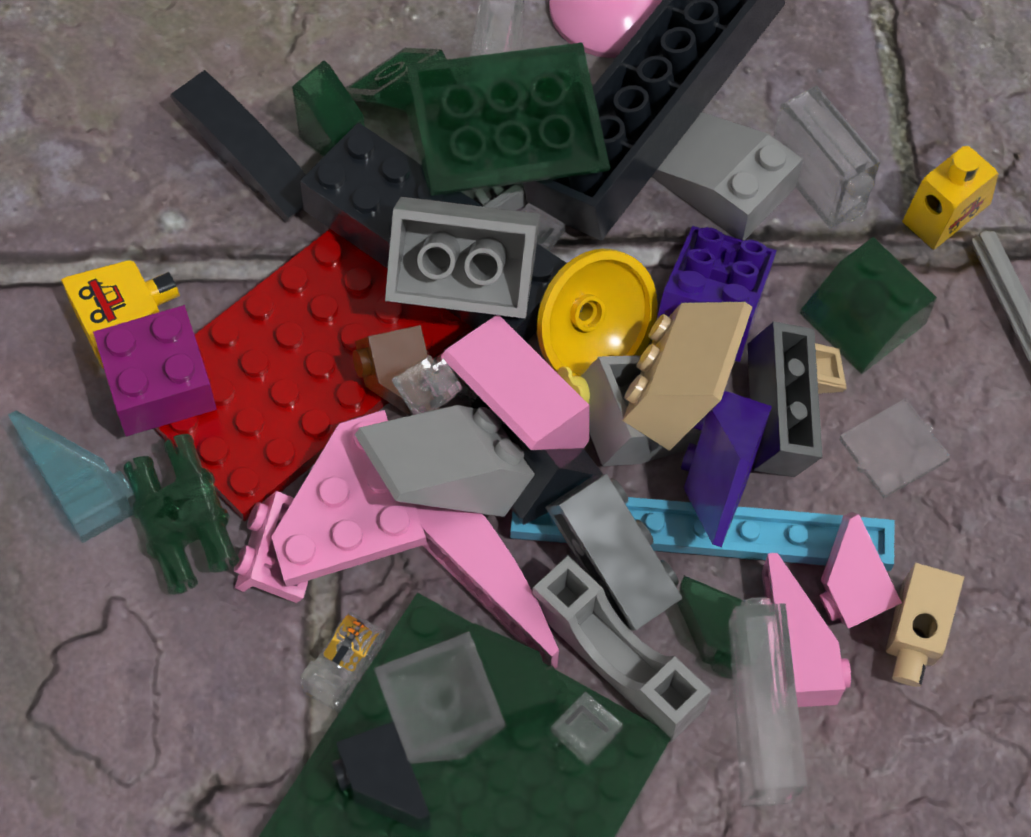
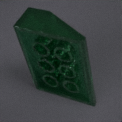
(504, 118)

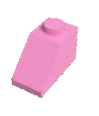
(855, 576)

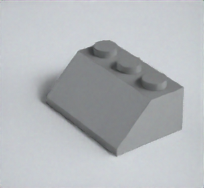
(461, 257)

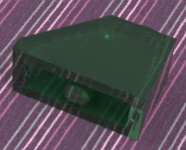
(324, 108)
(707, 618)
(517, 677)

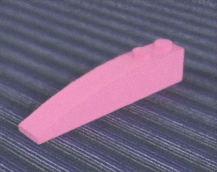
(486, 569)

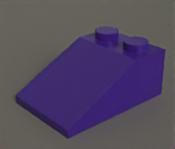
(723, 461)

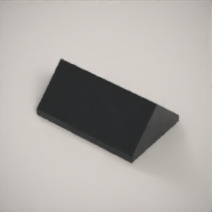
(555, 474)

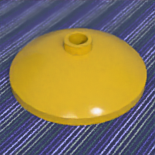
(615, 316)

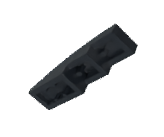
(243, 142)

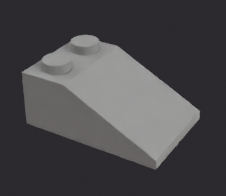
(730, 173)
(613, 438)
(448, 460)

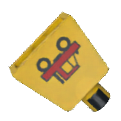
(964, 189)
(115, 296)

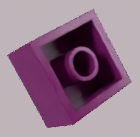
(155, 370)

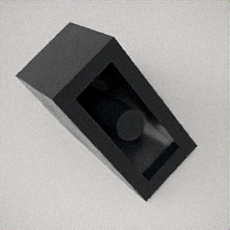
(381, 776)

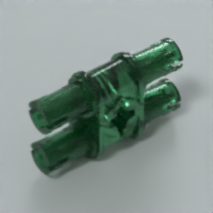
(180, 514)

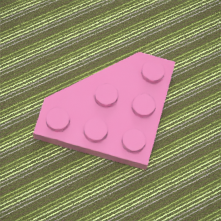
(343, 513)

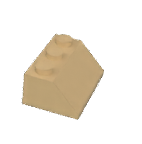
(685, 368)

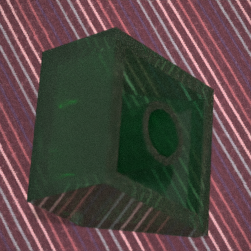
(869, 305)

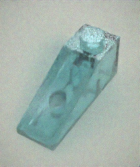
(77, 478)

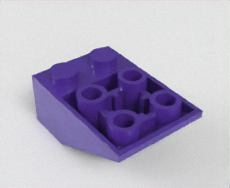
(718, 270)

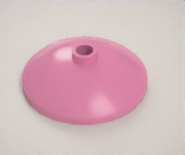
(600, 24)

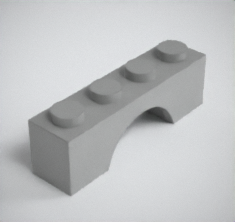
(648, 680)

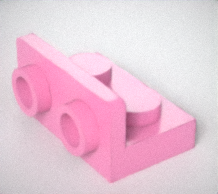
(258, 560)

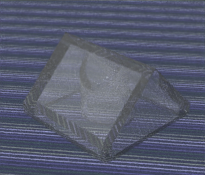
(440, 701)

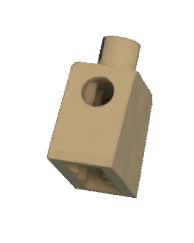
(928, 605)

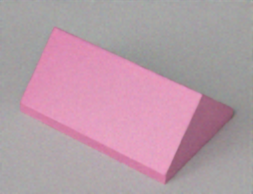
(520, 387)

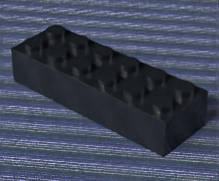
(356, 195)

